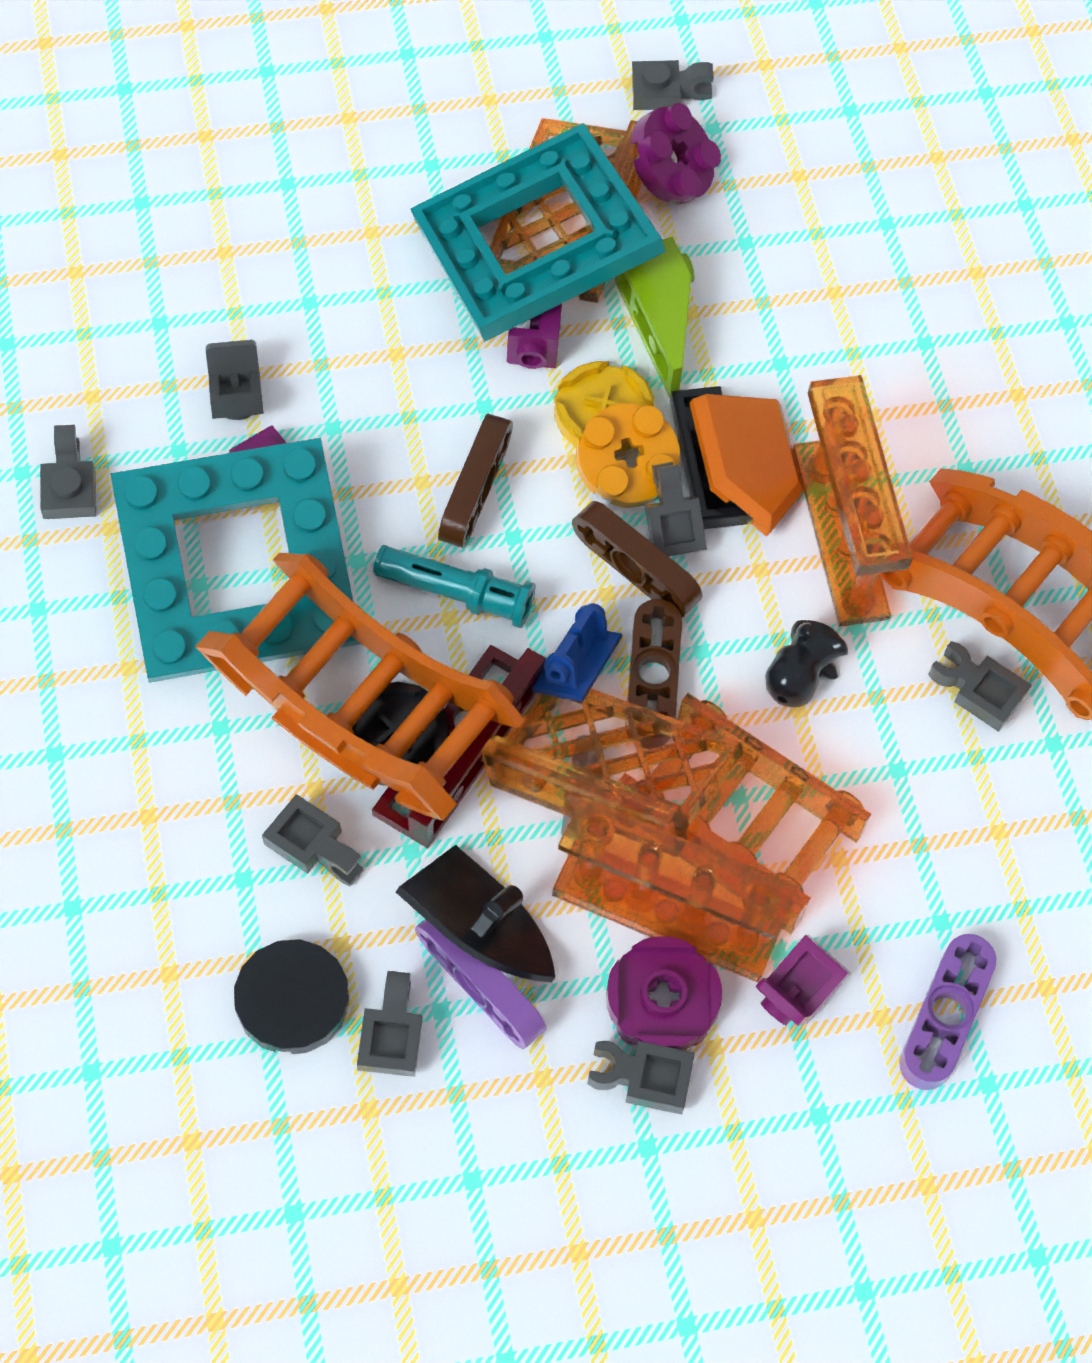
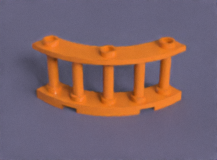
(1033, 522)
(332, 734)

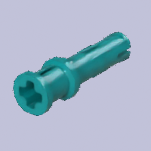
(478, 590)

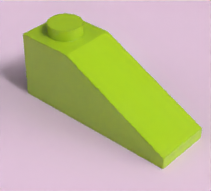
(658, 305)

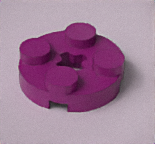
(697, 156)
(685, 971)

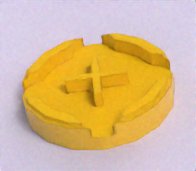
(593, 388)

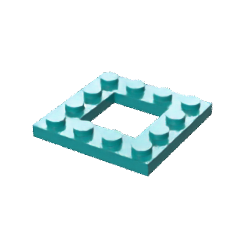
(499, 301)
(159, 494)

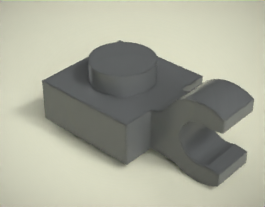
(662, 84)
(68, 484)
(676, 521)
(309, 836)
(391, 1035)

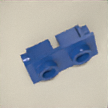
(579, 657)

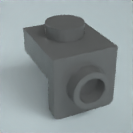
(234, 379)

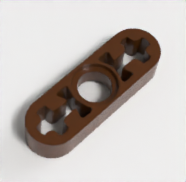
(475, 480)
(635, 557)
(666, 654)

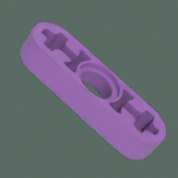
(487, 988)
(918, 1040)

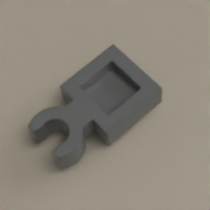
(985, 690)
(654, 1075)

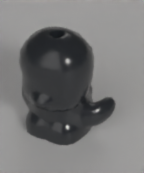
(798, 667)

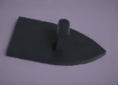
(480, 915)

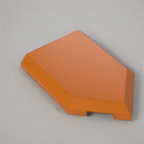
(748, 455)

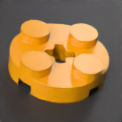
(603, 436)

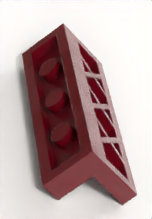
(460, 778)

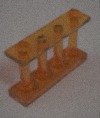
(851, 501)
(837, 809)
(671, 888)

